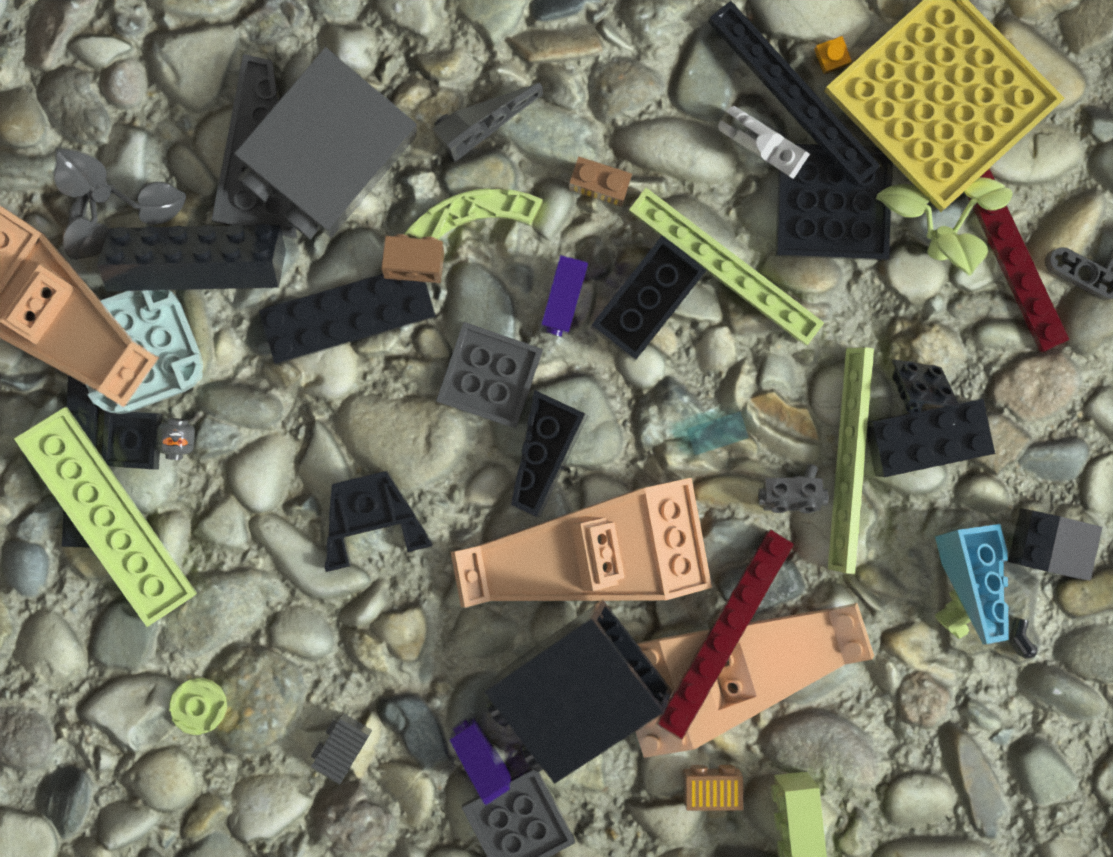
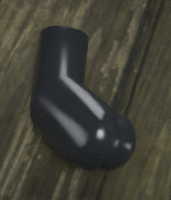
(1020, 641)

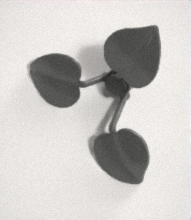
(82, 174)

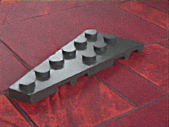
(253, 102)

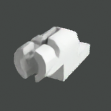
(765, 143)

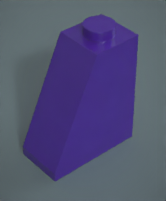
(564, 295)
(480, 760)

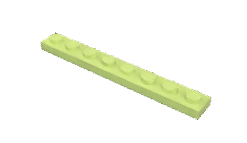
(726, 267)
(850, 459)

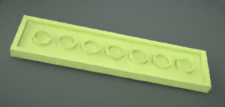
(105, 516)

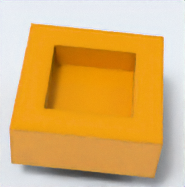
(833, 55)

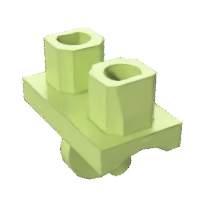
(954, 617)

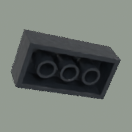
(648, 298)
(929, 438)

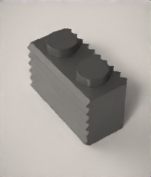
(341, 747)

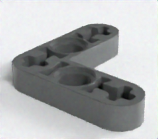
(1071, 257)

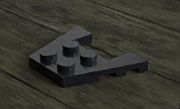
(366, 506)

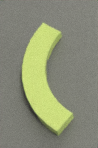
(475, 206)

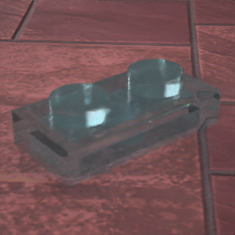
(717, 433)

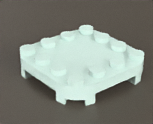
(160, 326)

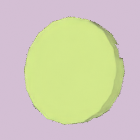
(198, 706)

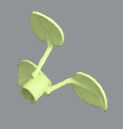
(962, 250)

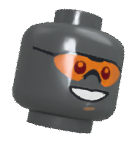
(175, 438)

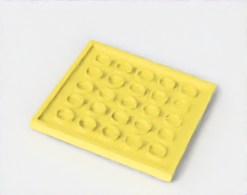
(943, 96)

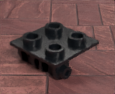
(921, 385)

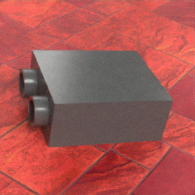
(324, 146)

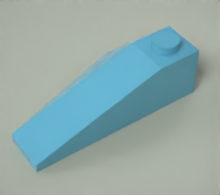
(976, 570)

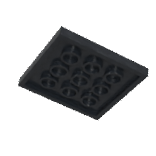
(828, 215)

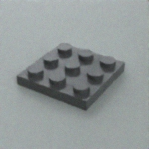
(489, 375)
(520, 820)

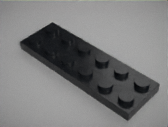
(344, 316)

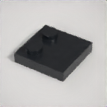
(131, 440)

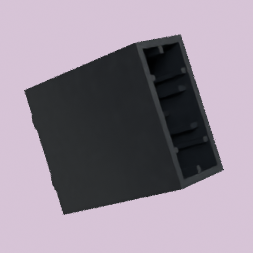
(577, 693)

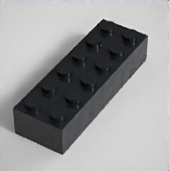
(192, 257)

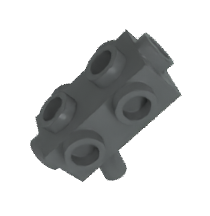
(794, 494)

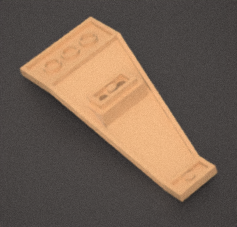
(647, 542)

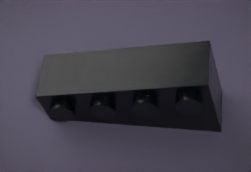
(547, 446)

